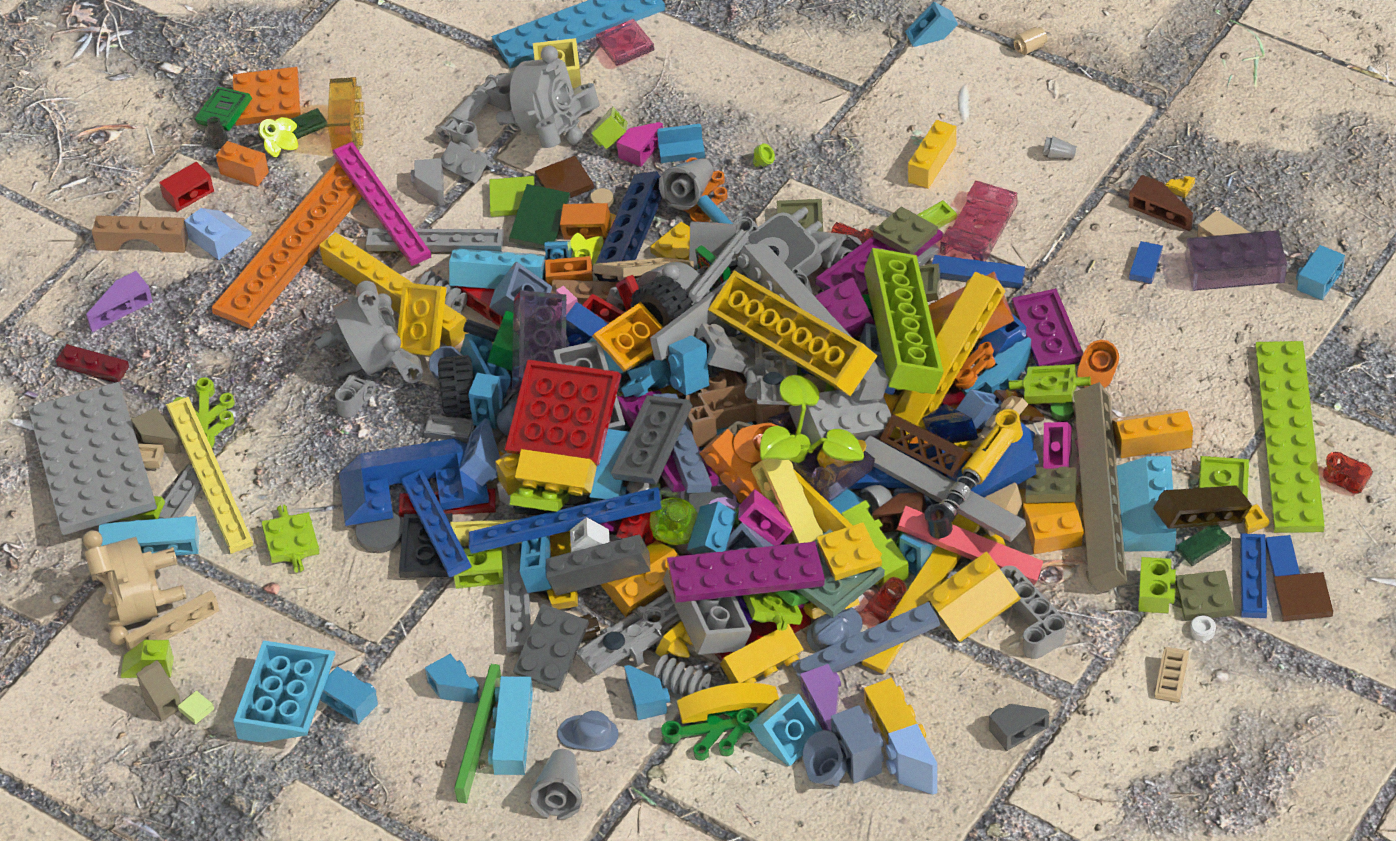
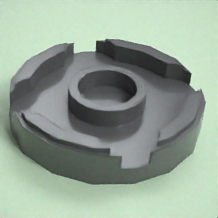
(380, 534)

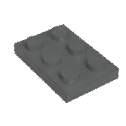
(551, 647)

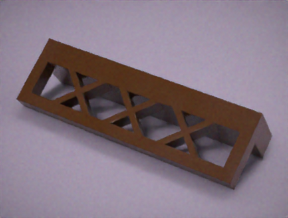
(932, 439)

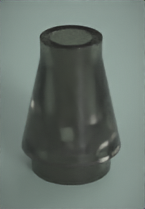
(216, 133)

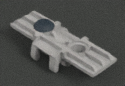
(766, 376)
(630, 635)

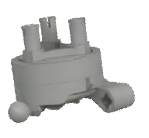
(545, 100)

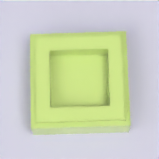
(196, 707)

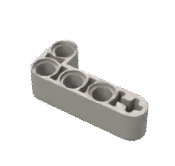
(1045, 623)

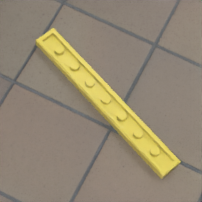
(209, 475)

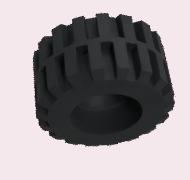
(663, 299)
(455, 383)

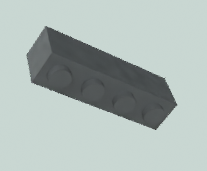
(598, 565)

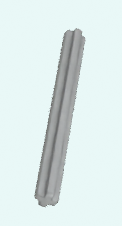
(718, 266)

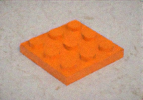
(273, 94)

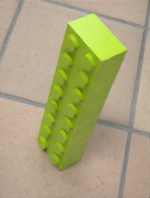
(903, 321)

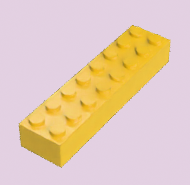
(792, 333)

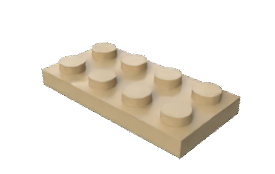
(633, 267)

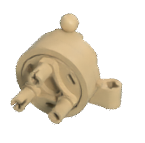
(129, 580)

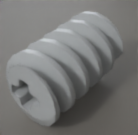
(454, 296)
(678, 679)

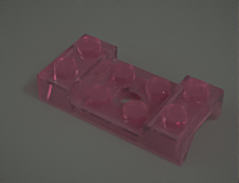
(984, 206)

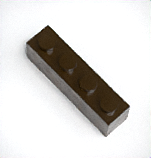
(1202, 506)

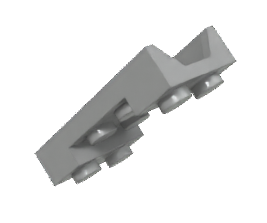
(724, 350)

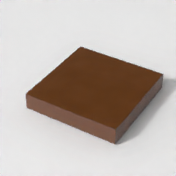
(565, 176)
(1303, 596)

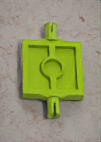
(1050, 384)
(290, 538)
(772, 608)

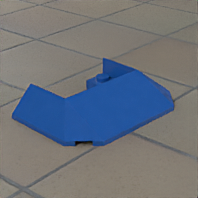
(368, 477)

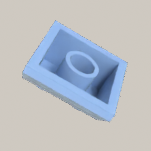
(215, 232)
(912, 759)

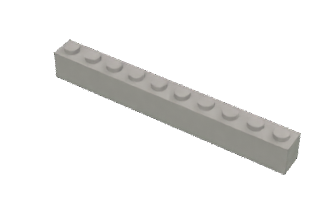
(769, 271)

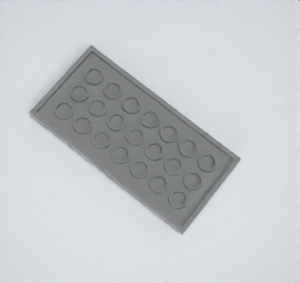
(91, 458)

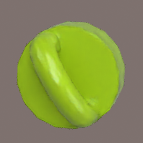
(763, 155)

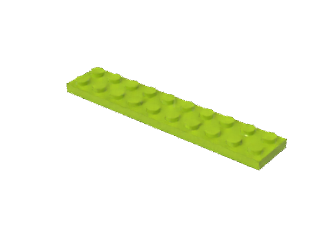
(1289, 437)

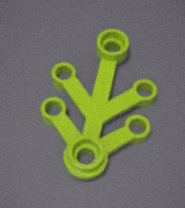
(205, 390)

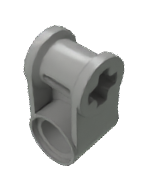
(353, 395)

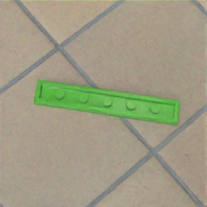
(477, 735)

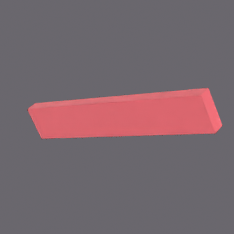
(970, 544)

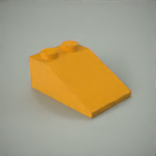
(629, 337)
(1052, 525)

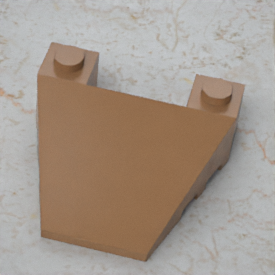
(723, 405)

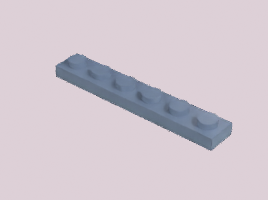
(689, 460)
(871, 641)

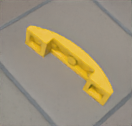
(726, 698)

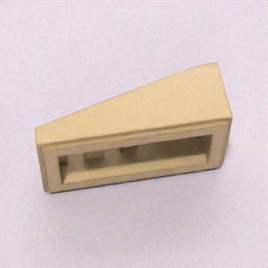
(1174, 659)

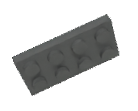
(651, 439)

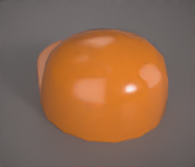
(1099, 362)
(748, 440)

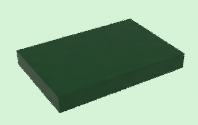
(538, 216)

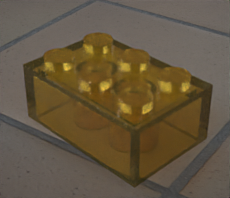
(345, 113)

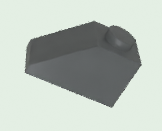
(1017, 724)

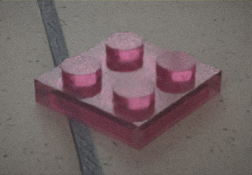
(625, 42)

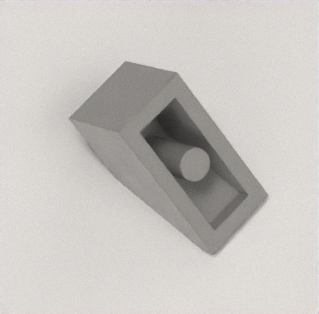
(429, 179)

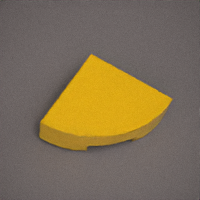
(1181, 186)
(1255, 519)

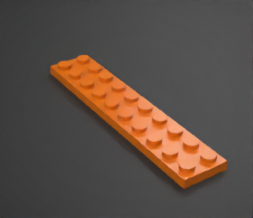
(288, 249)

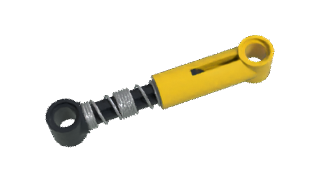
(1005, 431)

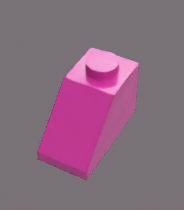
(638, 143)
(1057, 444)
(764, 518)

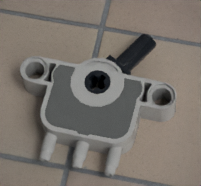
(788, 241)

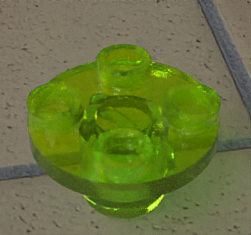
(674, 521)

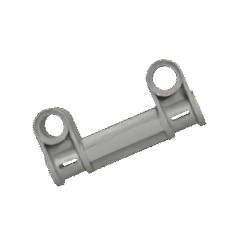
(459, 124)

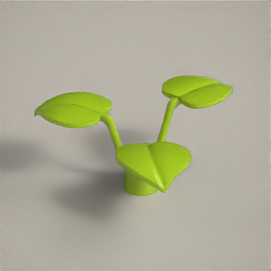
(780, 445)

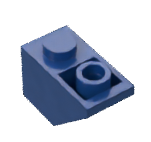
(1006, 336)

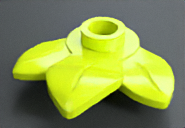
(280, 138)
(589, 247)

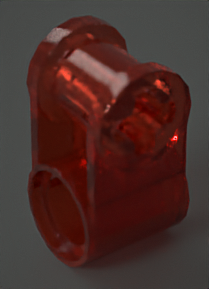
(1348, 473)
(883, 602)

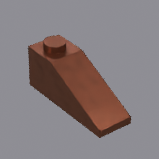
(1159, 202)

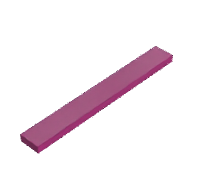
(382, 204)

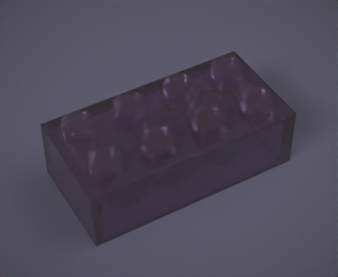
(1235, 260)
(537, 329)

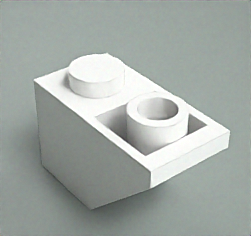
(588, 534)

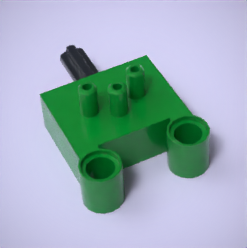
(502, 348)

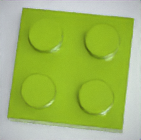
(539, 498)

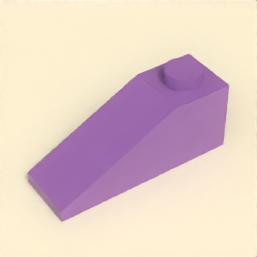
(119, 300)
(822, 693)

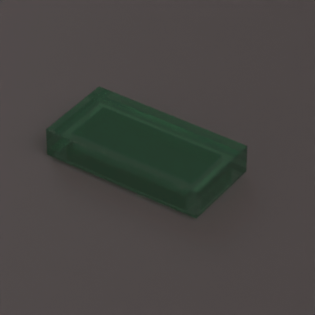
(1203, 544)

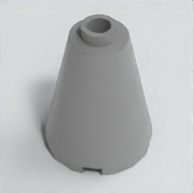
(685, 183)
(839, 249)
(558, 786)

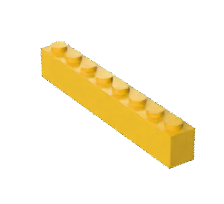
(360, 266)
(954, 344)

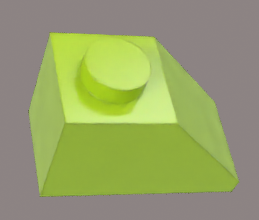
(609, 128)
(144, 655)

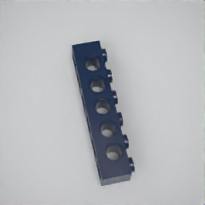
(631, 221)

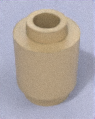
(1030, 40)

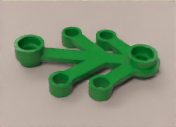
(714, 727)

